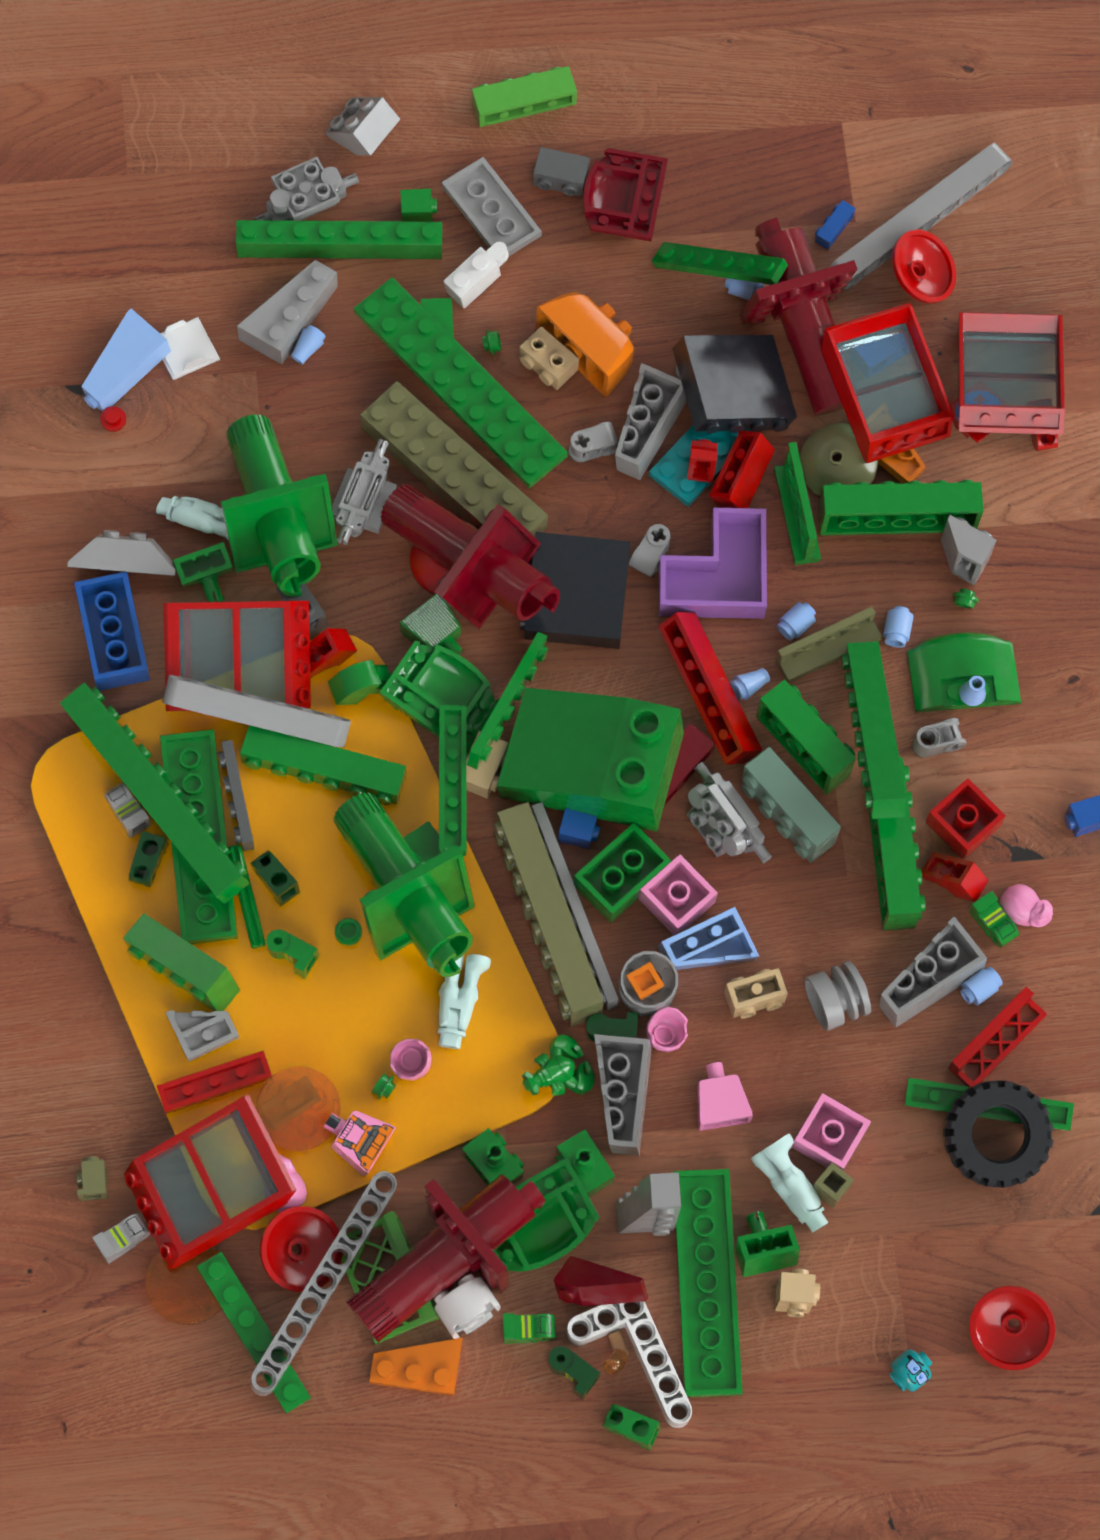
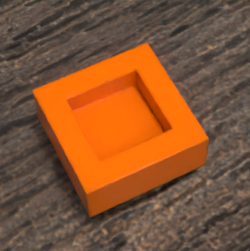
(645, 981)

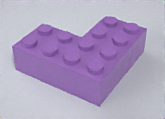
(728, 581)

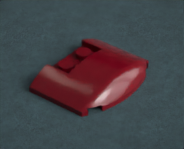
(624, 194)

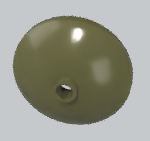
(818, 454)

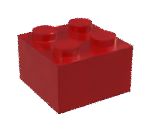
(965, 818)

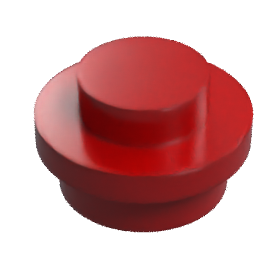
(113, 418)

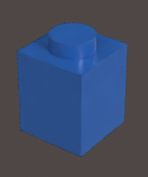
(1083, 816)
(578, 829)

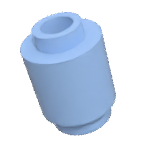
(741, 288)
(796, 621)
(898, 627)
(981, 986)

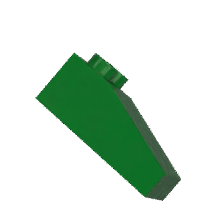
(593, 755)

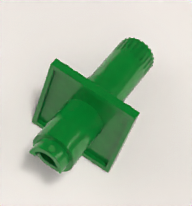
(276, 518)
(413, 898)

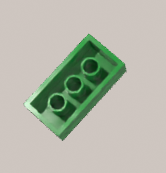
(806, 736)

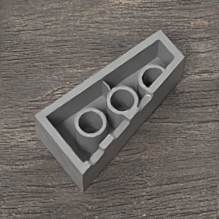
(280, 320)
(652, 412)
(933, 974)
(624, 1084)
(650, 1206)

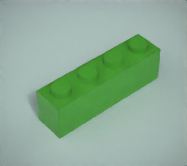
(524, 96)

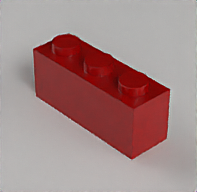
(742, 470)

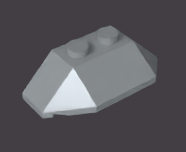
(124, 554)

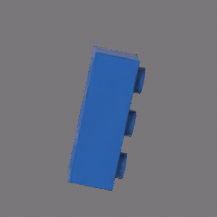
(834, 224)

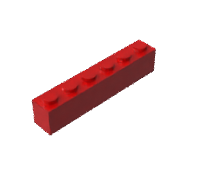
(710, 688)

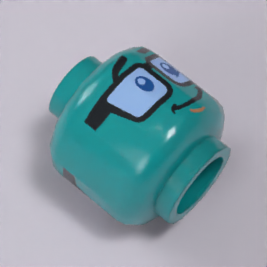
(911, 1370)

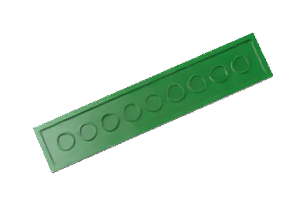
(460, 382)

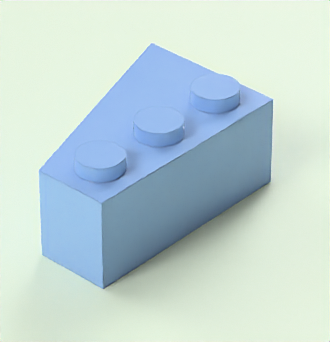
(711, 943)

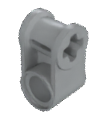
(593, 442)
(647, 554)
(943, 736)

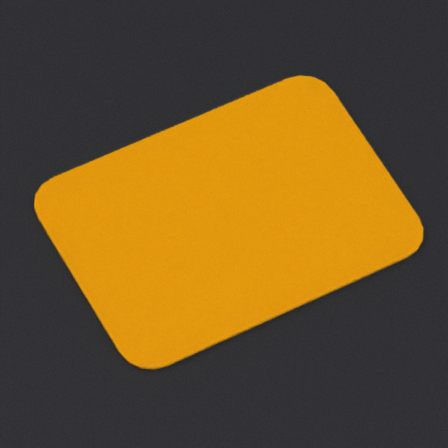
(350, 1002)

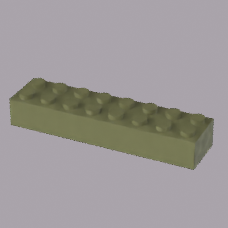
(445, 461)
(548, 914)

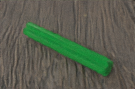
(248, 903)

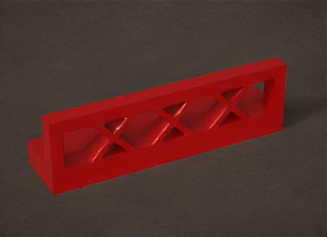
(990, 1031)

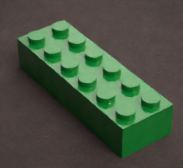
(897, 507)
(896, 867)

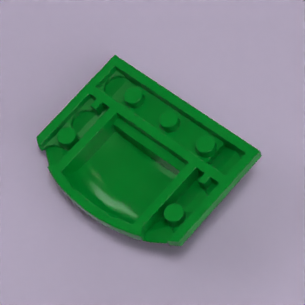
(949, 660)
(438, 677)
(558, 1225)

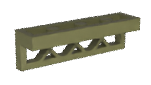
(826, 645)

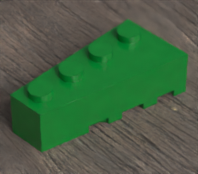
(181, 963)

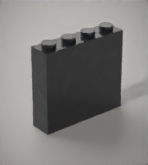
(734, 383)
(591, 588)

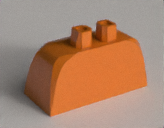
(592, 336)

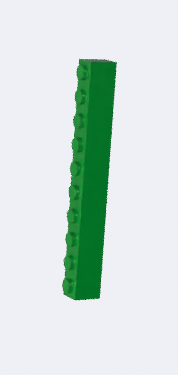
(154, 793)

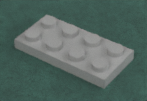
(491, 207)

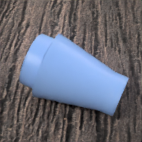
(308, 343)
(749, 683)
(973, 691)

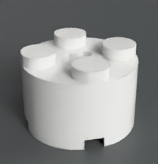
(466, 1306)

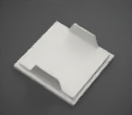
(189, 348)

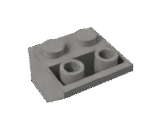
(363, 124)
(966, 549)

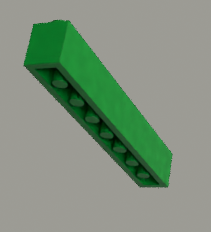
(338, 239)
(874, 730)

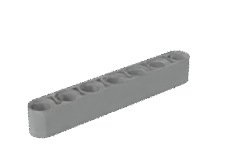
(256, 711)

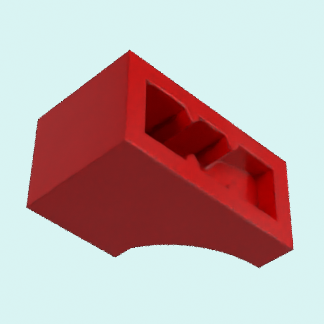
(702, 461)
(330, 649)
(955, 875)

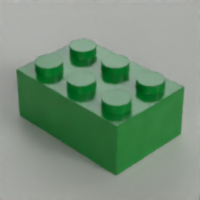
(620, 871)

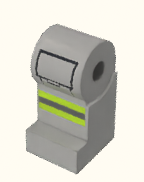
(127, 810)
(121, 1237)

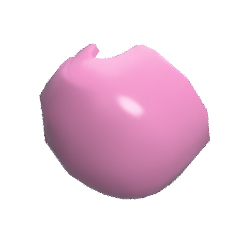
(667, 1029)
(410, 1059)

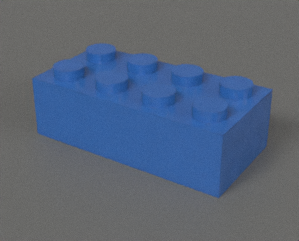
(112, 631)

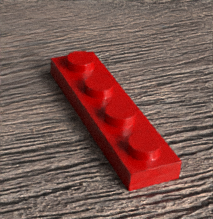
(214, 1082)

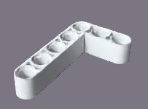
(643, 1349)

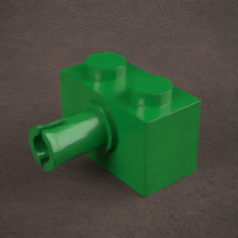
(204, 568)
(491, 1159)
(587, 1162)
(765, 1248)

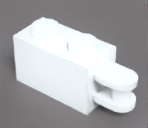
(476, 274)

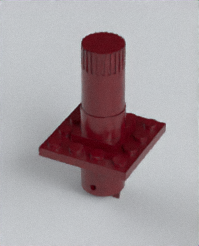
(802, 306)
(483, 564)
(459, 1243)

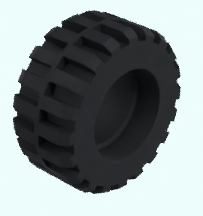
(1036, 1134)

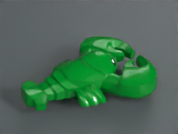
(559, 1069)

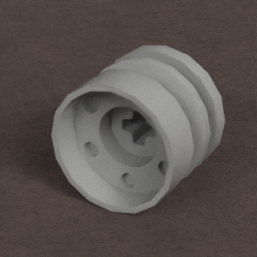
(834, 997)
(659, 999)

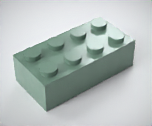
(789, 805)

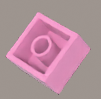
(678, 895)
(831, 1133)

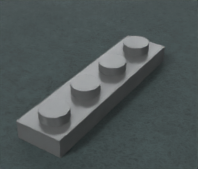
(237, 806)

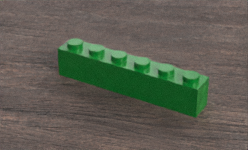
(322, 764)

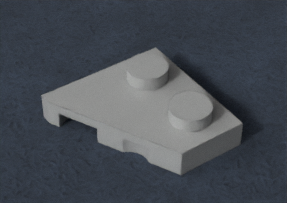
(202, 1031)

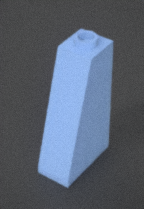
(124, 362)

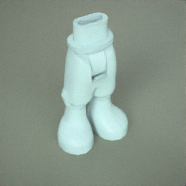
(194, 514)
(458, 1003)
(791, 1183)

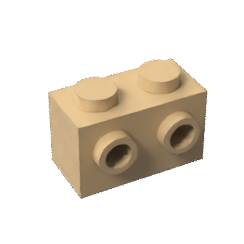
(548, 358)
(755, 993)
(796, 1292)

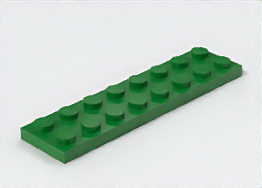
(193, 767)
(708, 1285)

